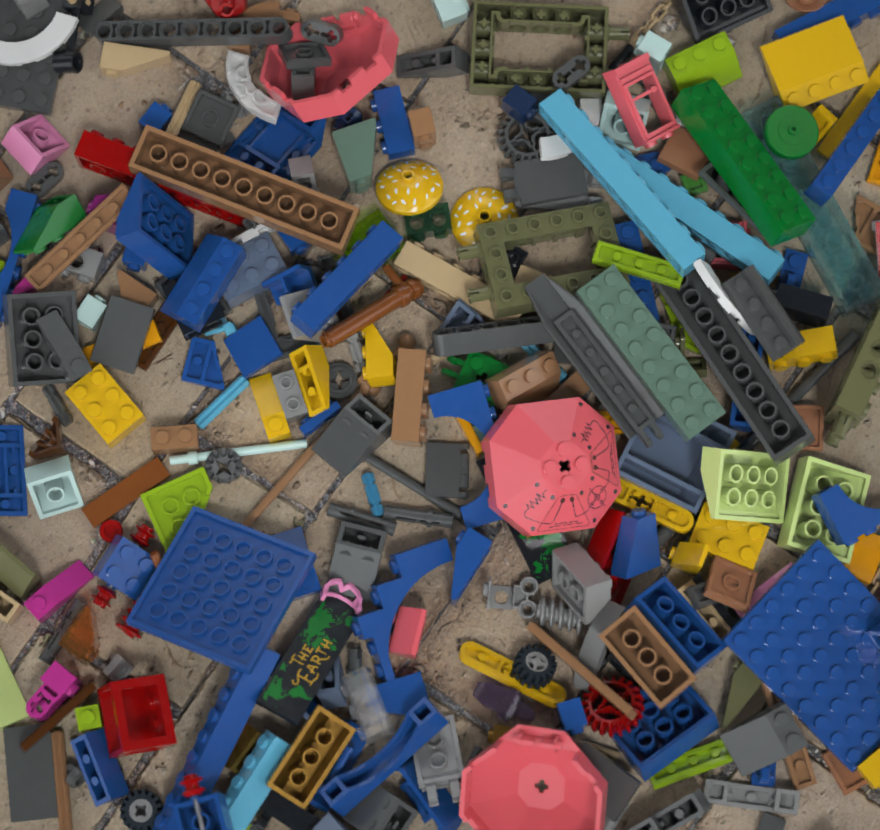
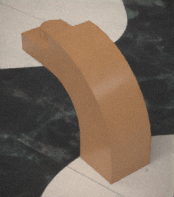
(265, 9)

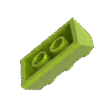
(703, 62)

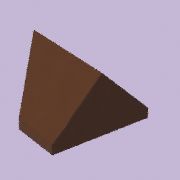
(50, 443)

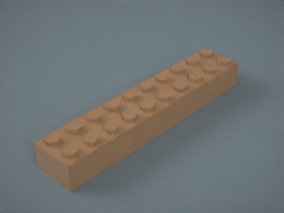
(244, 190)

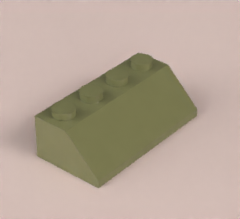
(16, 575)

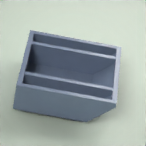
(671, 465)

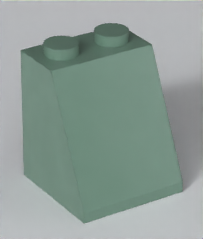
(356, 154)

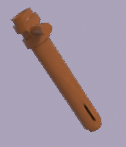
(398, 297)

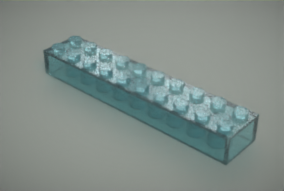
(830, 238)

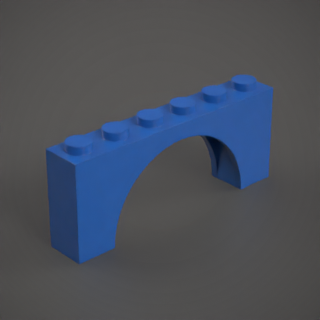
(472, 405)
(845, 517)

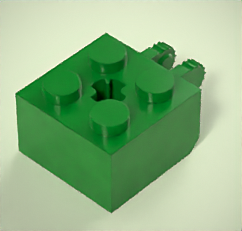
(474, 368)

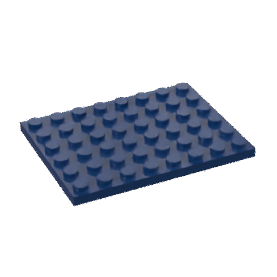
(815, 652)

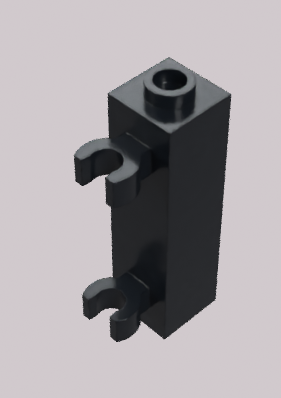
(286, 812)

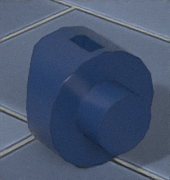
(353, 116)

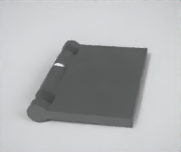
(446, 470)

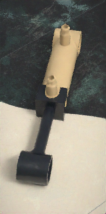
(68, 60)

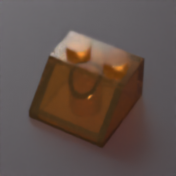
(83, 637)

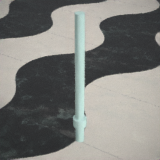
(193, 457)

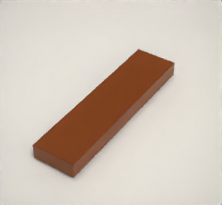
(125, 492)

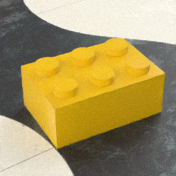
(105, 405)
(729, 539)

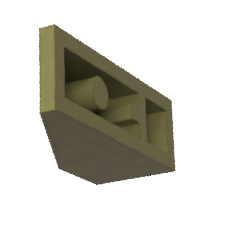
(741, 688)

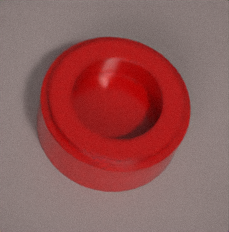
(109, 530)

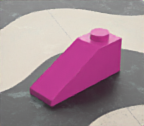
(58, 591)

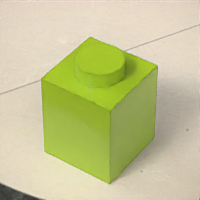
(89, 718)

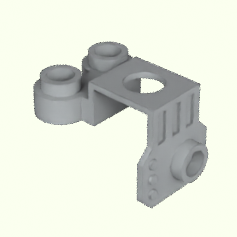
(516, 596)

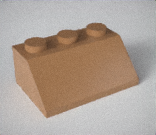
(525, 381)

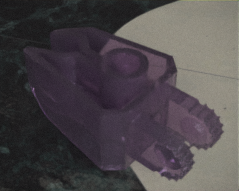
(505, 703)

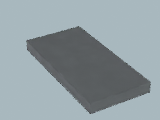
(30, 776)

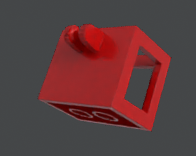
(136, 715)

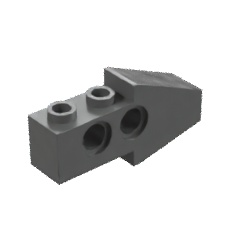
(677, 813)

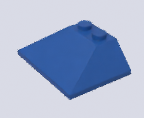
(271, 145)
(12, 475)

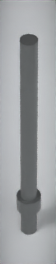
(411, 484)

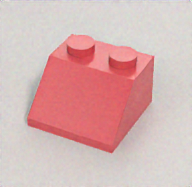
(407, 632)

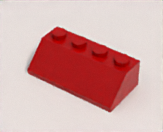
(603, 547)

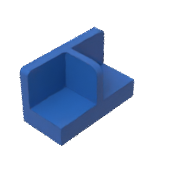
(290, 281)

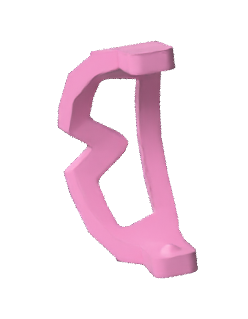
(356, 604)

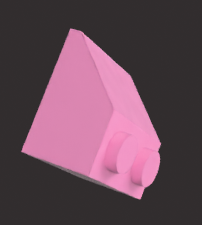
(34, 143)

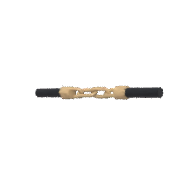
(630, 47)

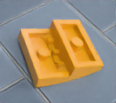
(865, 558)

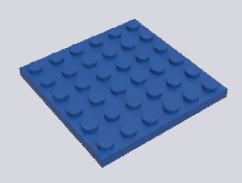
(221, 590)

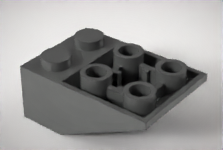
(353, 435)
(357, 558)
(381, 812)

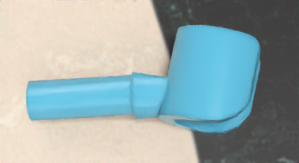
(228, 328)

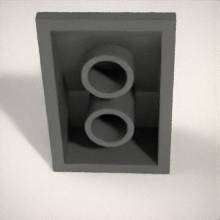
(764, 739)

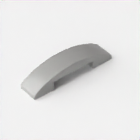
(593, 648)
(752, 797)

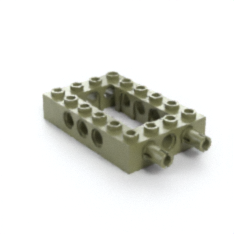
(542, 19)
(496, 237)
(857, 385)

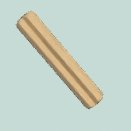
(183, 107)

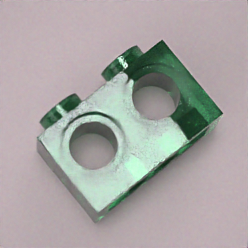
(429, 229)

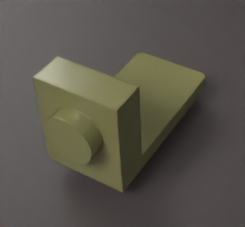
(697, 364)

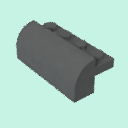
(763, 313)

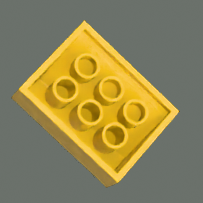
(814, 63)

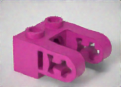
(58, 687)

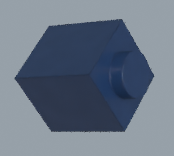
(520, 104)

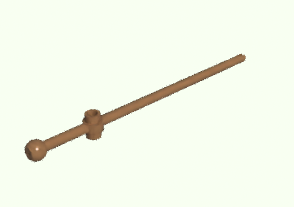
(405, 341)

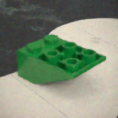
(50, 223)

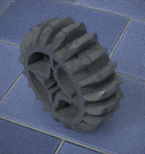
(518, 140)

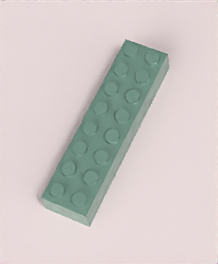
(650, 353)

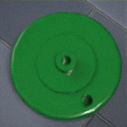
(791, 132)

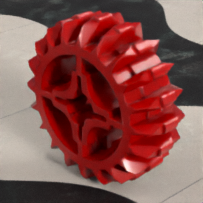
(606, 717)

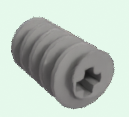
(557, 614)

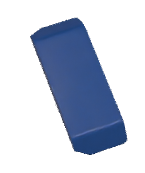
(343, 764)
(444, 815)

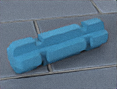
(372, 494)

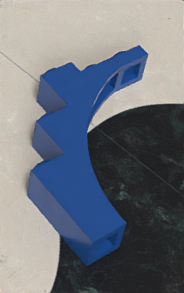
(377, 623)

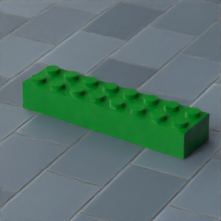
(743, 162)

